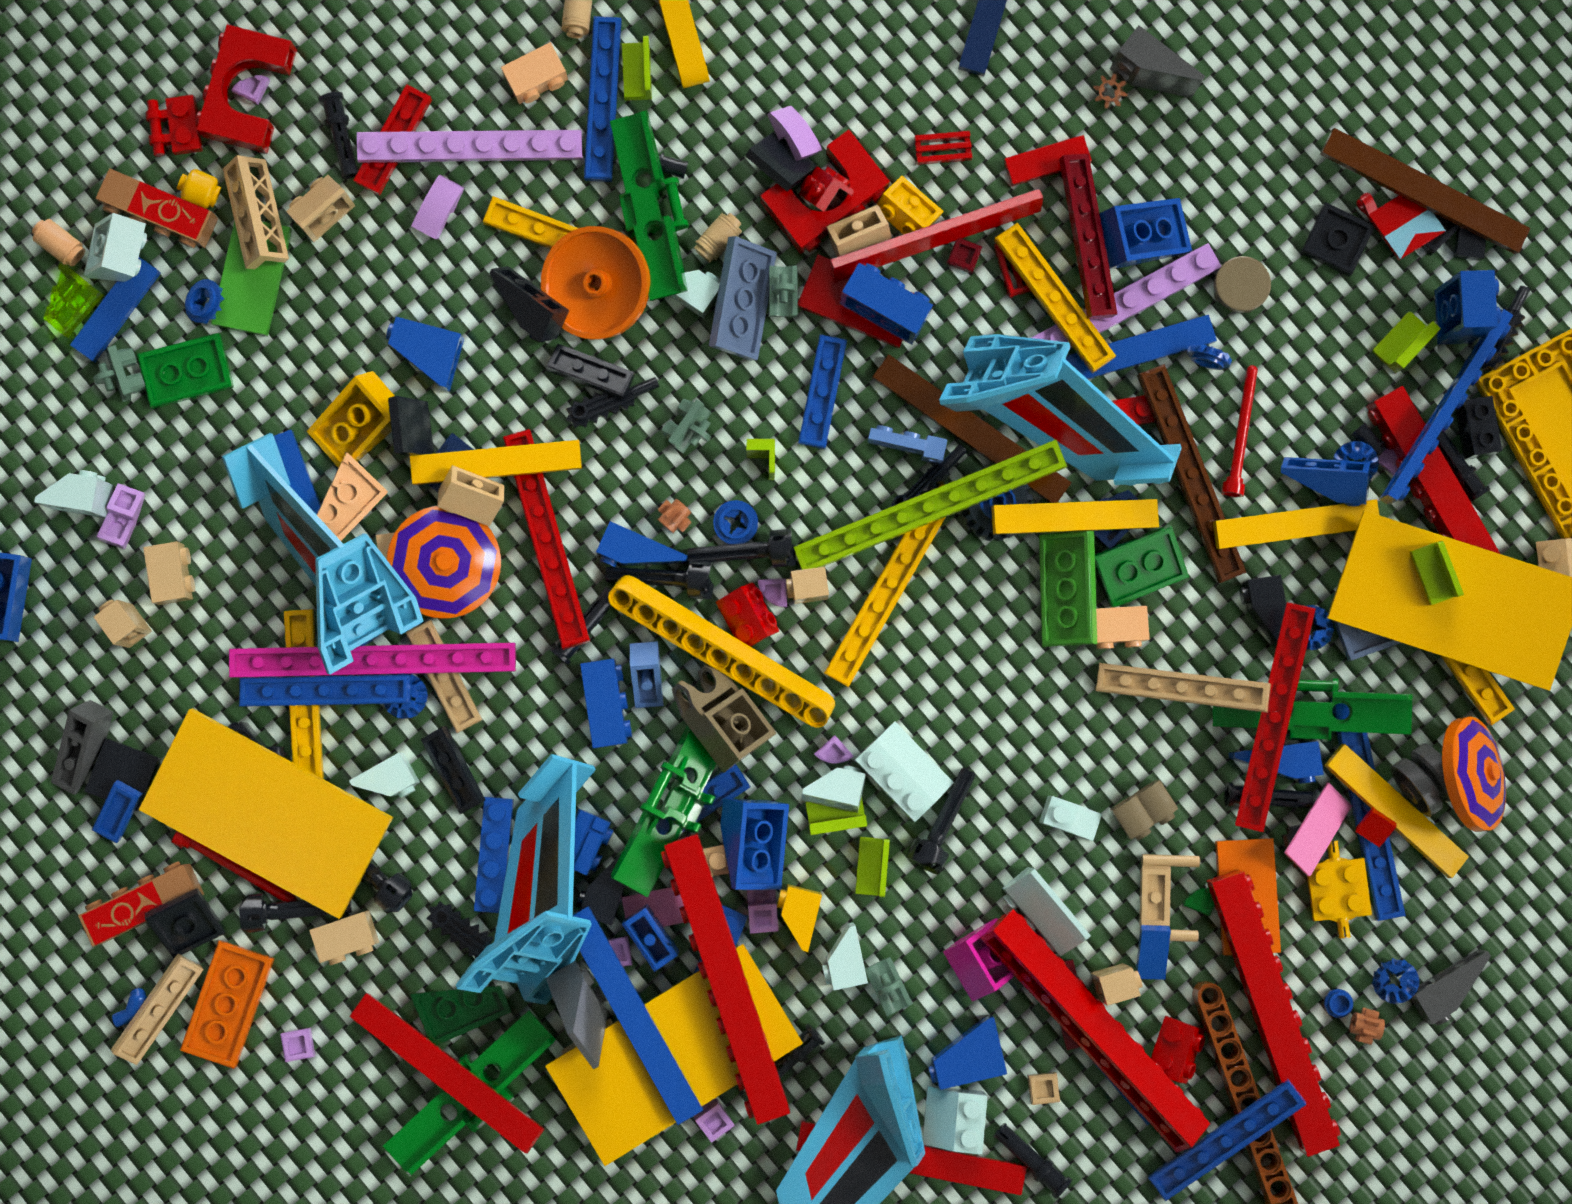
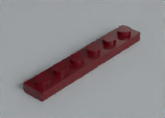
(1088, 236)

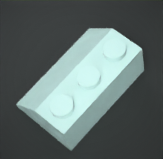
(904, 771)
(1045, 911)

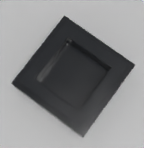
(1469, 245)

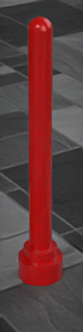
(1234, 483)
(184, 841)

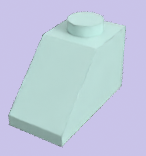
(701, 292)
(389, 777)
(837, 789)
(1070, 817)

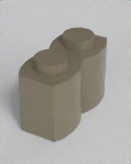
(1144, 809)

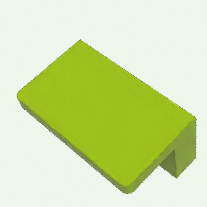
(637, 70)
(1404, 341)
(762, 449)
(1436, 572)
(830, 819)
(872, 866)

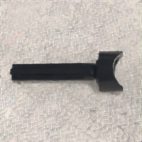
(777, 549)
(695, 579)
(930, 850)
(386, 886)
(256, 912)

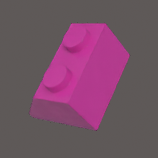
(977, 965)

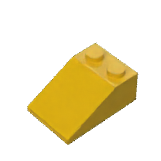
(355, 419)

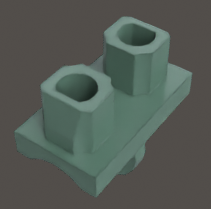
(783, 291)
(126, 384)
(692, 426)
(888, 986)

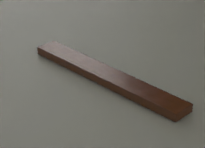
(1425, 191)
(961, 424)
(1189, 469)

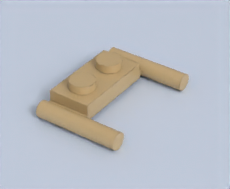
(1155, 891)

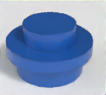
(1338, 1003)

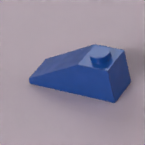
(1336, 479)
(632, 549)
(1297, 761)

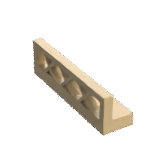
(248, 210)

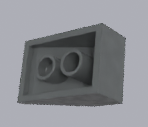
(1153, 66)
(580, 1009)

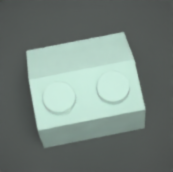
(115, 249)
(78, 494)
(845, 961)
(955, 1119)

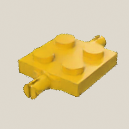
(1339, 890)

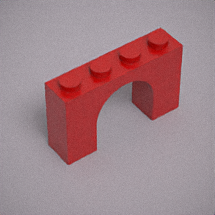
(240, 51)
(806, 226)

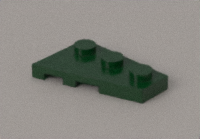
(457, 1011)

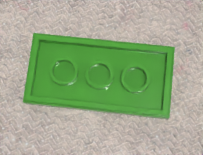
(249, 292)
(1068, 589)

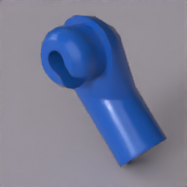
(135, 1001)

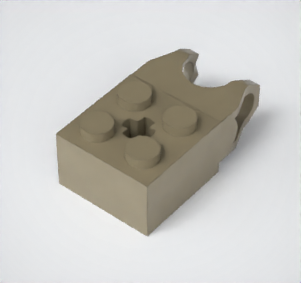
(722, 718)

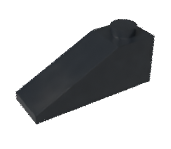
(531, 306)
(1265, 603)
(603, 896)

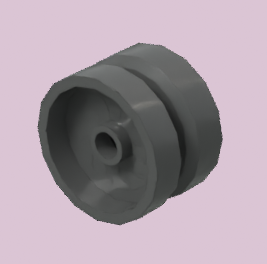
(1422, 779)

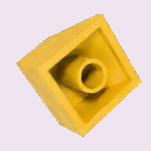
(800, 911)

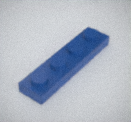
(493, 853)

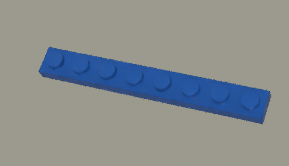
(1441, 417)

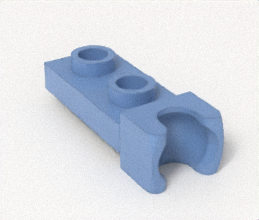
(931, 449)

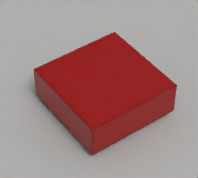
(1376, 827)

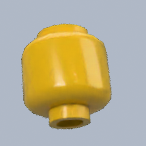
(199, 188)

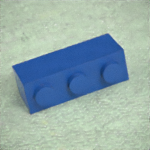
(605, 703)

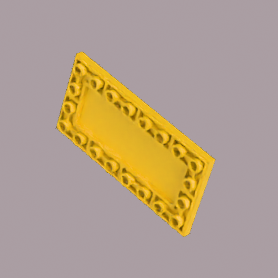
(1536, 419)
(1505, 622)
(265, 813)
(619, 1099)

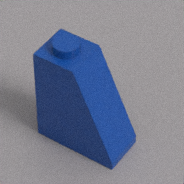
(427, 348)
(970, 1057)

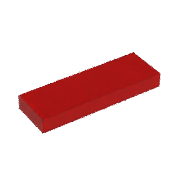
(1043, 160)

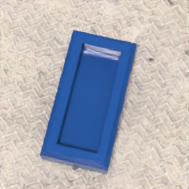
(117, 811)
(1153, 951)

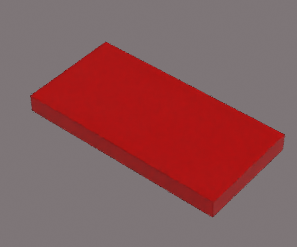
(823, 299)

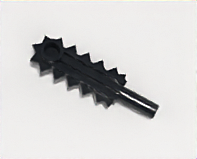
(1515, 322)
(604, 404)
(933, 477)
(459, 929)

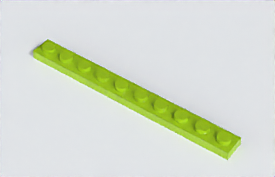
(931, 506)

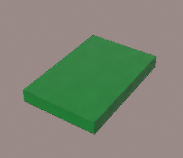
(185, 370)
(1140, 566)

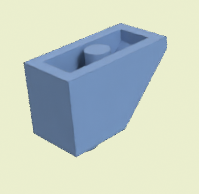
(646, 674)

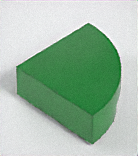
(1200, 901)

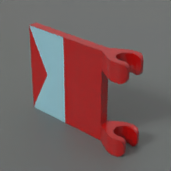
(1401, 223)

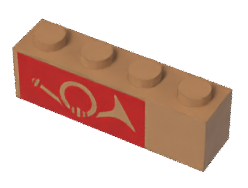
(156, 208)
(128, 907)

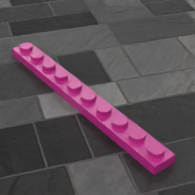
(375, 660)

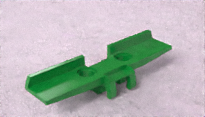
(640, 205)
(1314, 720)
(641, 858)
(429, 1129)

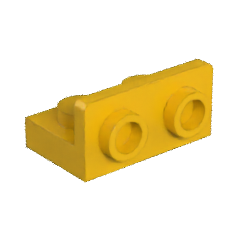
(908, 207)

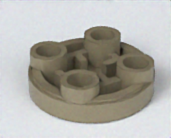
(1242, 284)

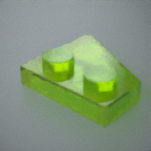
(70, 301)

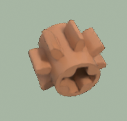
(1118, 93)
(674, 516)
(1367, 1026)

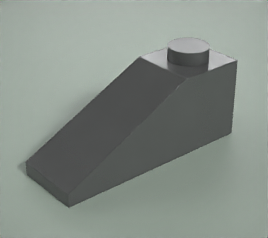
(80, 744)
(1447, 989)

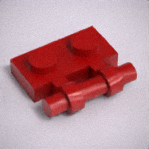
(181, 117)

